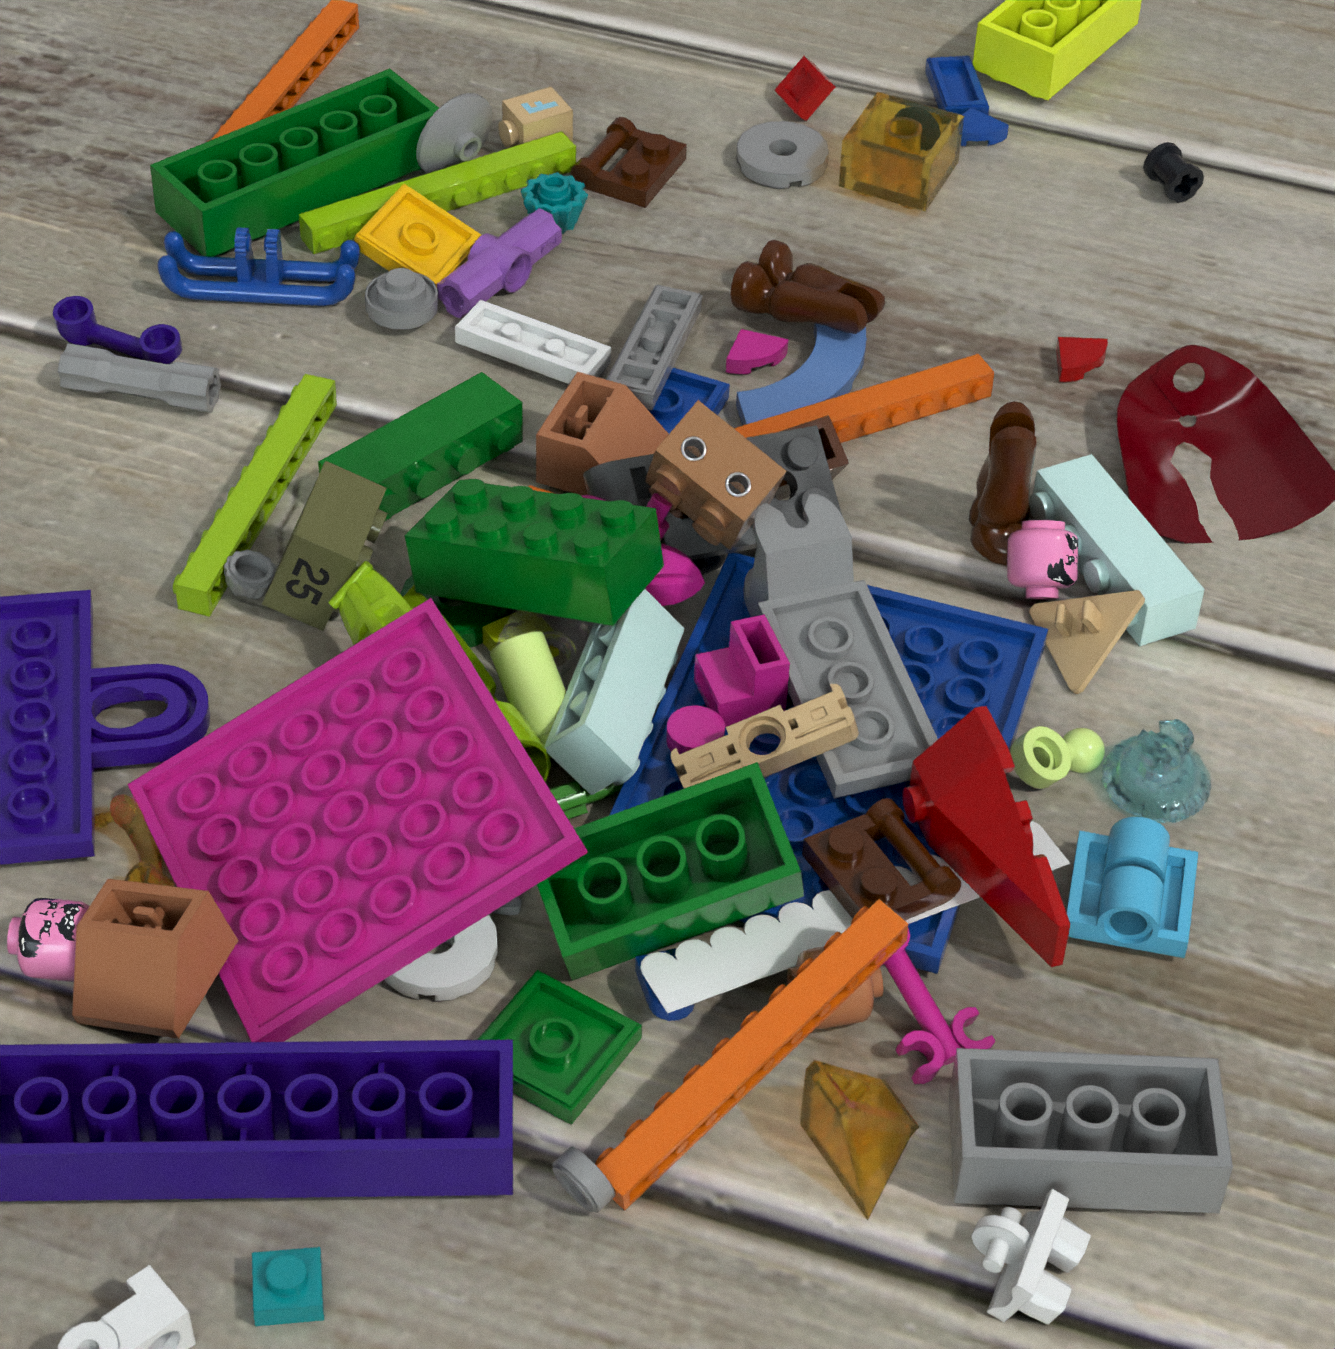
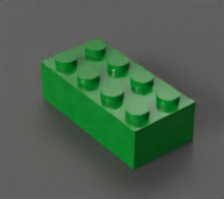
(535, 551)
(671, 872)

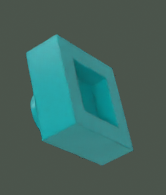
(287, 1286)

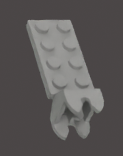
(836, 637)

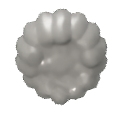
(249, 573)

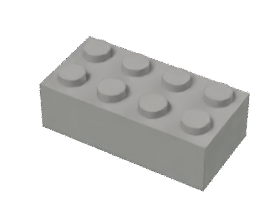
(1090, 1128)

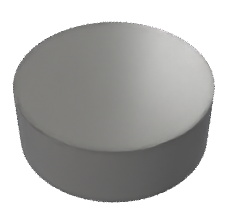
(583, 1180)

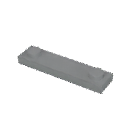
(656, 342)

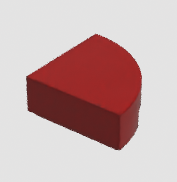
(1079, 356)

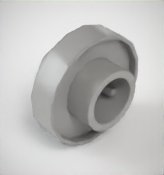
(401, 299)

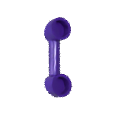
(78, 325)

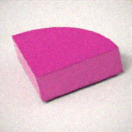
(755, 350)

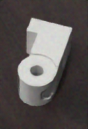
(144, 1321)

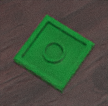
(562, 1044)

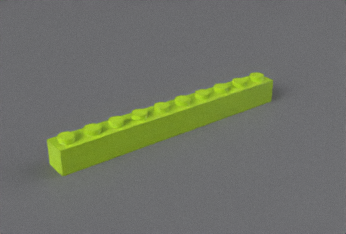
(447, 188)
(256, 493)

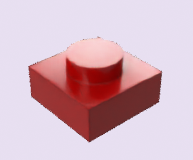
(805, 88)

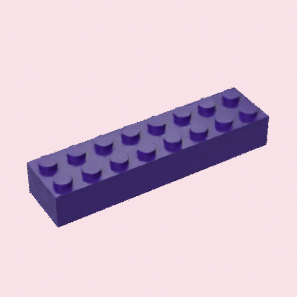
(256, 1120)

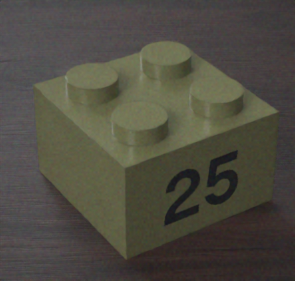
(326, 545)

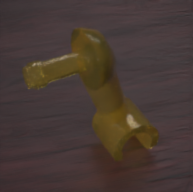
(129, 817)

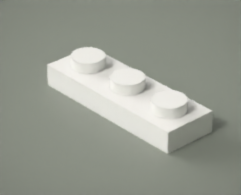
(531, 343)

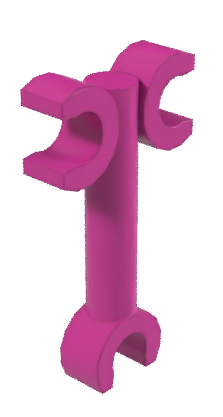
(937, 1038)

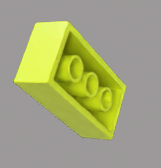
(1049, 41)

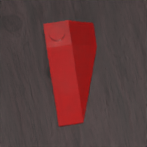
(983, 834)

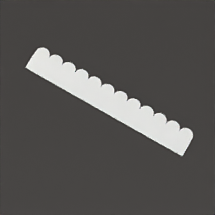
(773, 945)

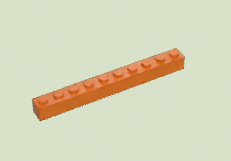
(298, 66)
(891, 401)
(752, 1052)

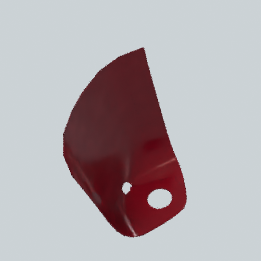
(1261, 458)

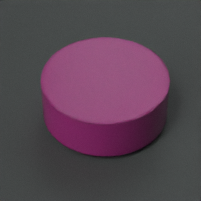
(693, 727)

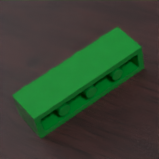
(436, 442)

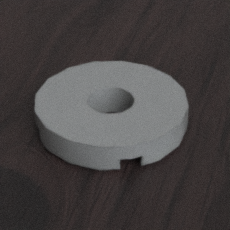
(761, 151)

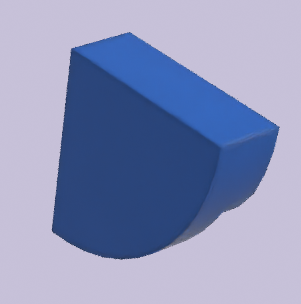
(982, 127)

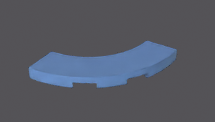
(823, 376)

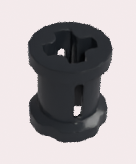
(1173, 172)

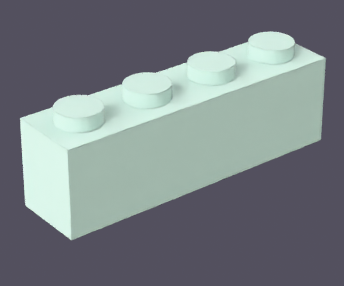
(1118, 547)
(615, 695)

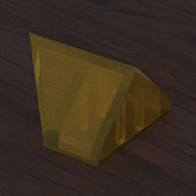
(856, 1128)

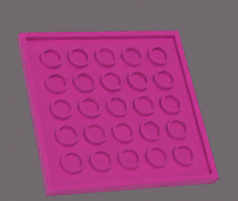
(355, 822)

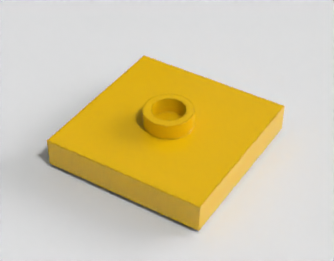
(416, 236)

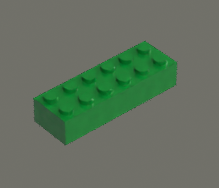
(292, 162)

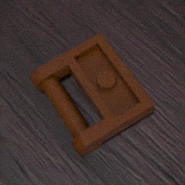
(641, 171)
(862, 873)

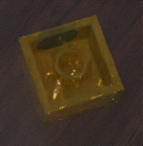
(900, 151)

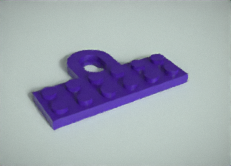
(52, 728)

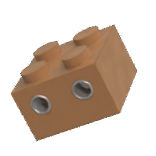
(713, 476)

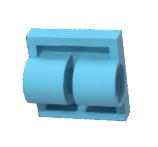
(1132, 888)

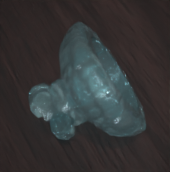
(1158, 774)

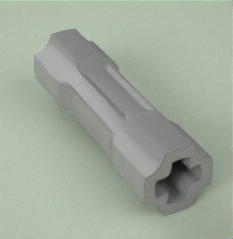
(174, 383)

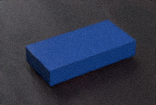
(955, 84)

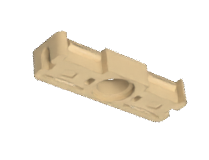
(803, 732)

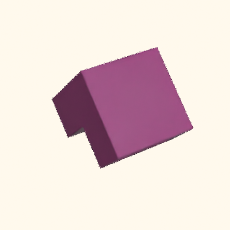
(747, 674)

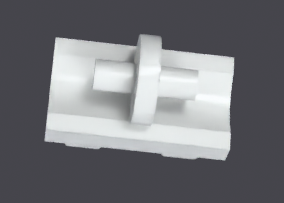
(1025, 1250)

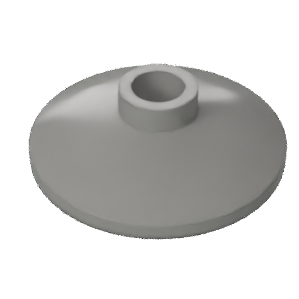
(454, 132)

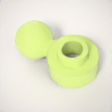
(1045, 757)

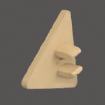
(1085, 631)

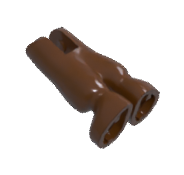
(804, 295)
(1004, 482)

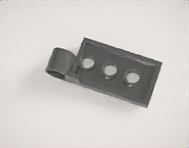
(795, 450)

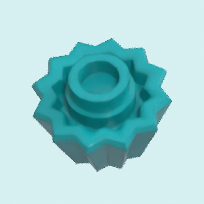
(556, 195)

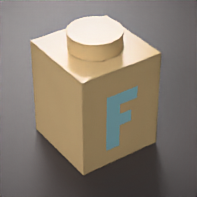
(534, 117)

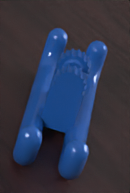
(258, 278)

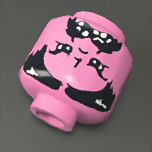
(1042, 558)
(46, 938)

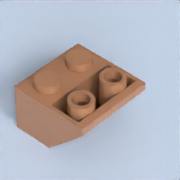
(592, 426)
(147, 957)

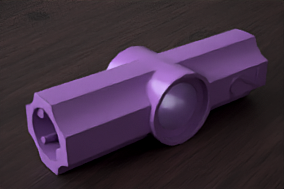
(499, 262)

